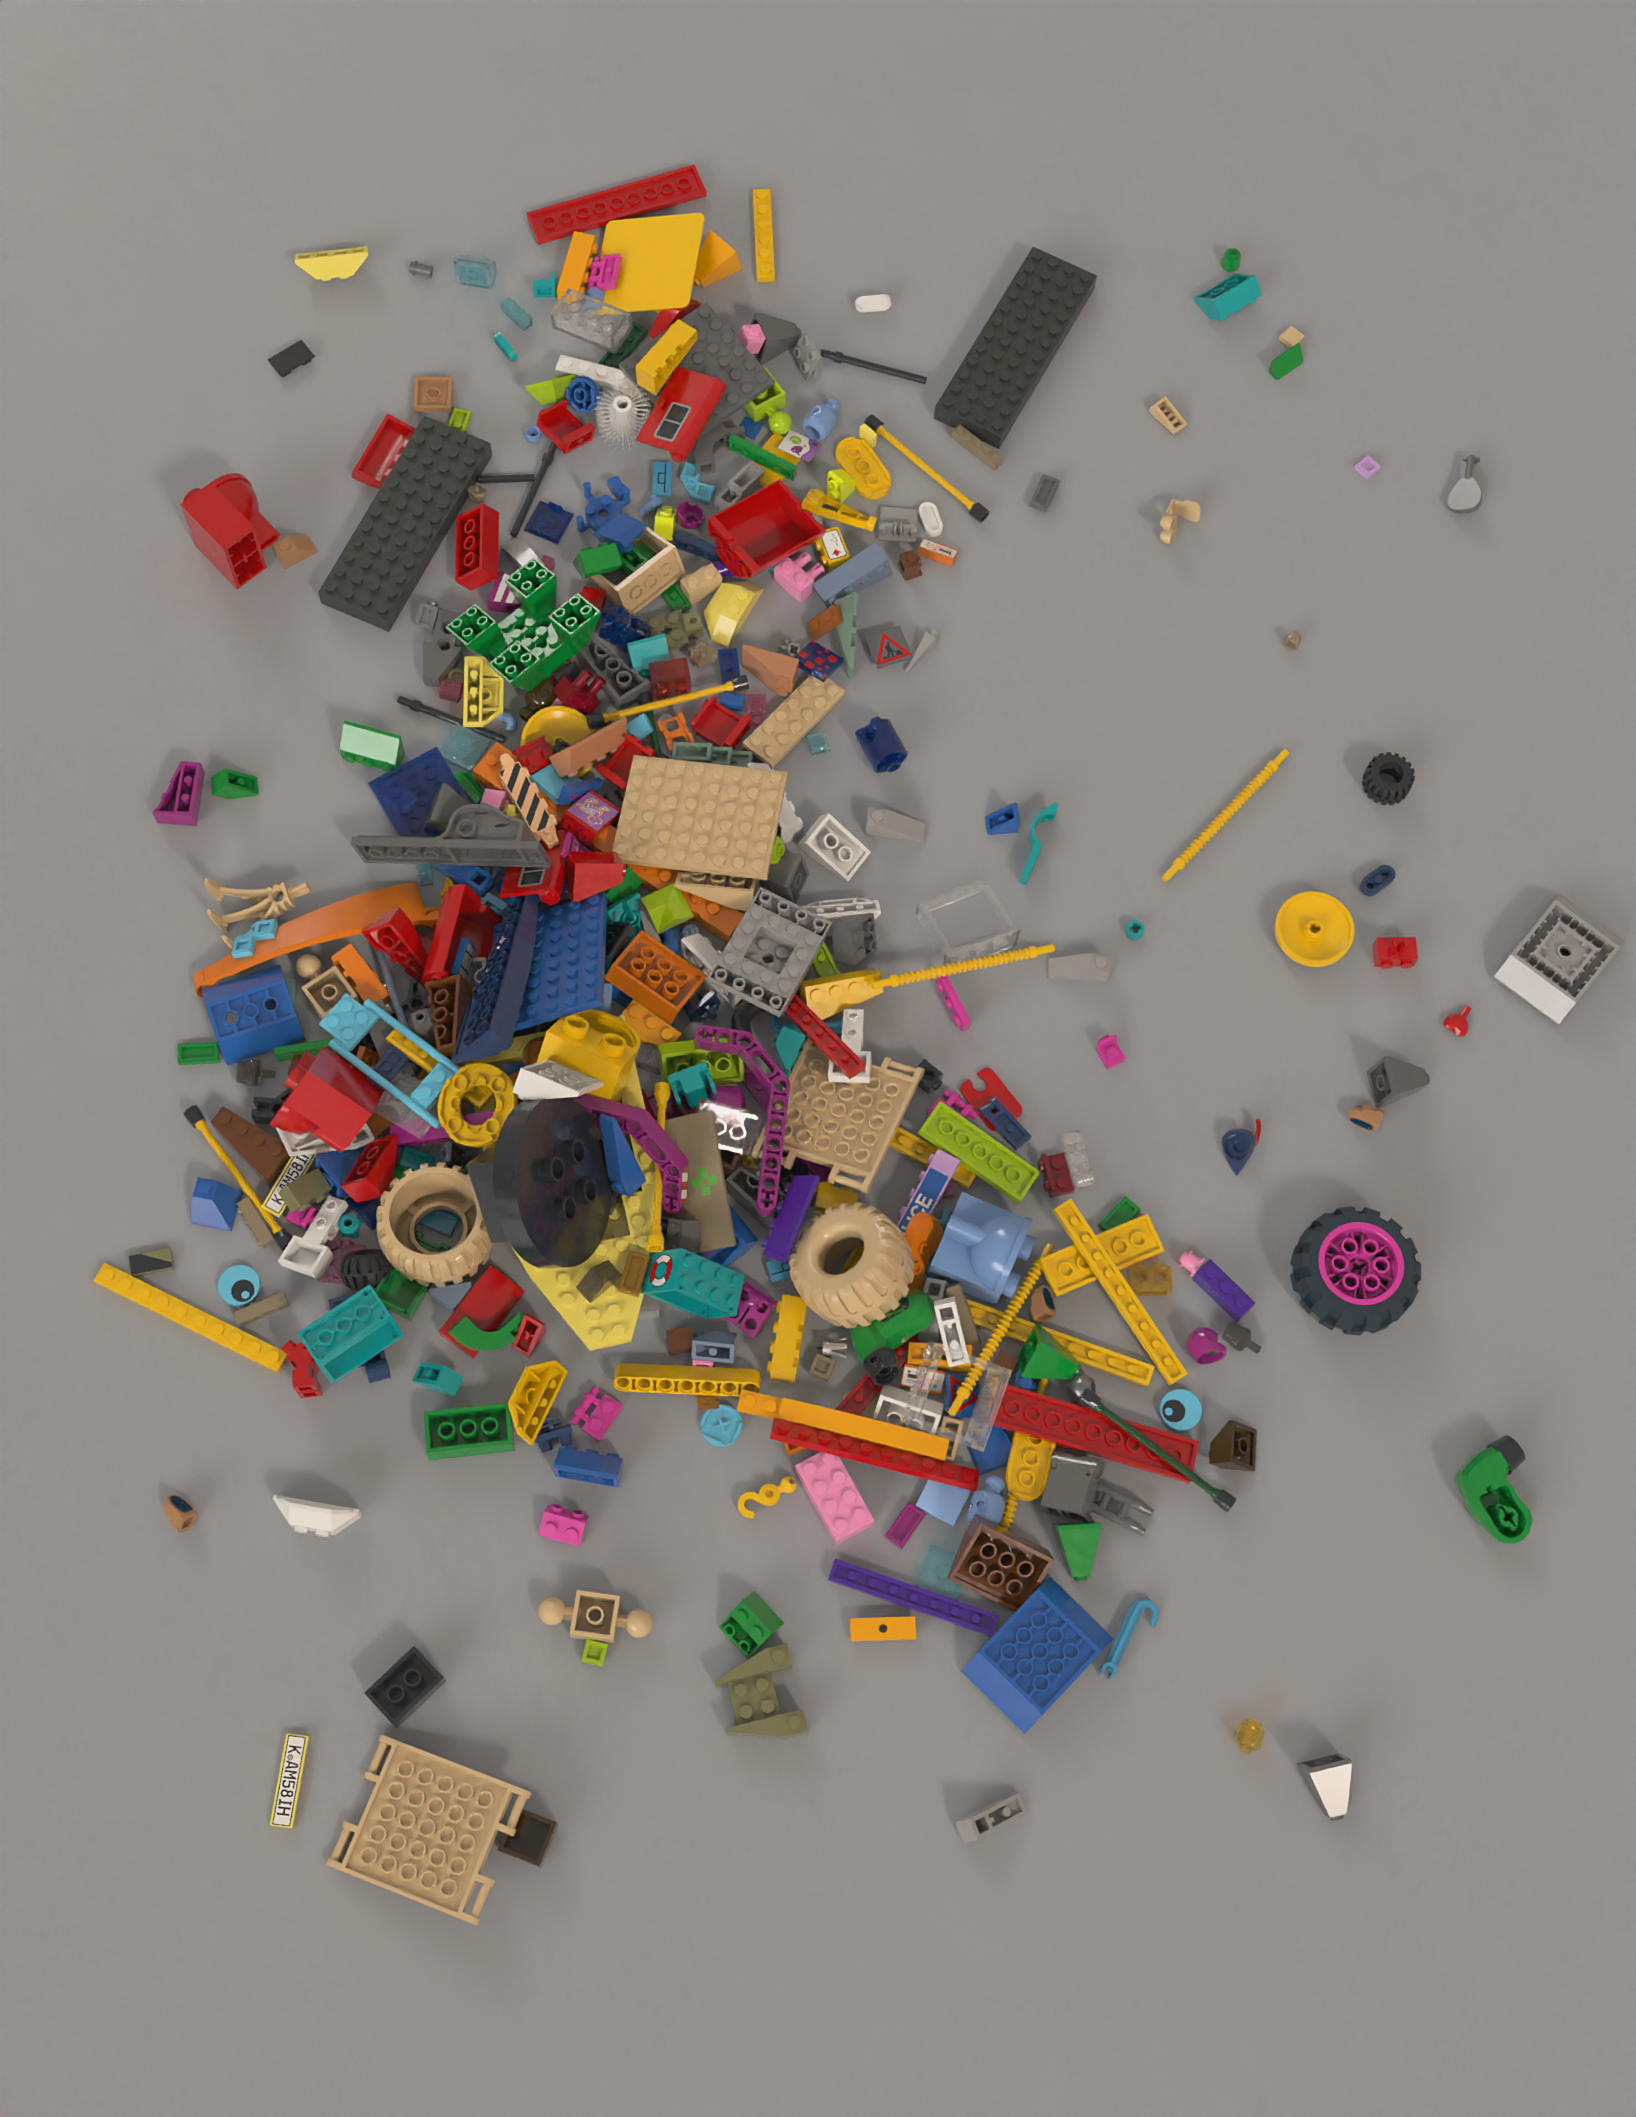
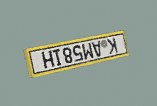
(294, 1169)
(289, 1781)

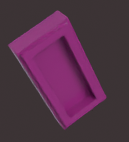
(905, 1525)

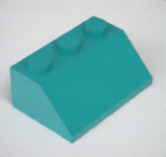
(1229, 296)

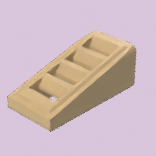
(1164, 420)
(959, 1423)

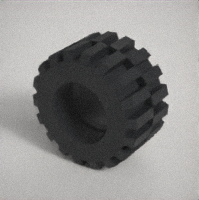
(1393, 766)

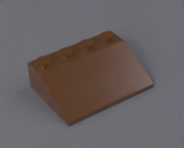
(999, 1563)

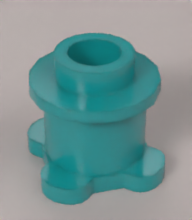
(352, 1230)

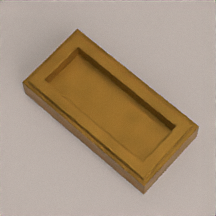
(633, 1273)

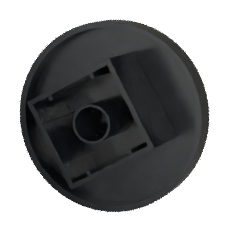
(545, 1183)

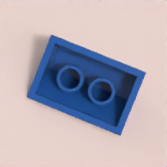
(744, 1242)
(588, 1466)

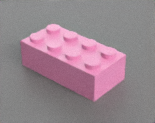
(834, 1496)

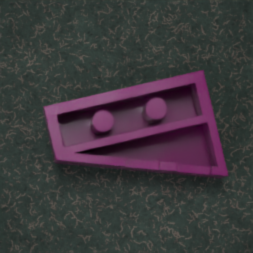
(183, 797)

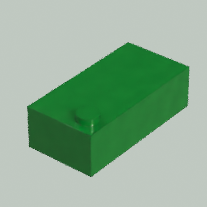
(468, 1431)

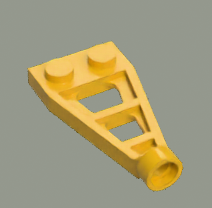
(816, 499)

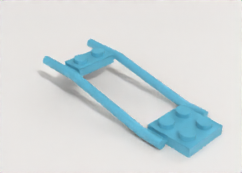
(351, 1022)

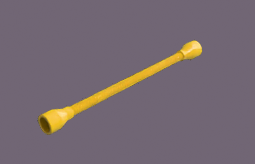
(655, 1240)

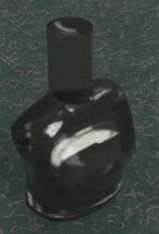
(1239, 1338)

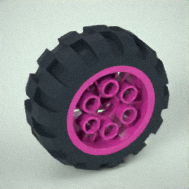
(1337, 1302)

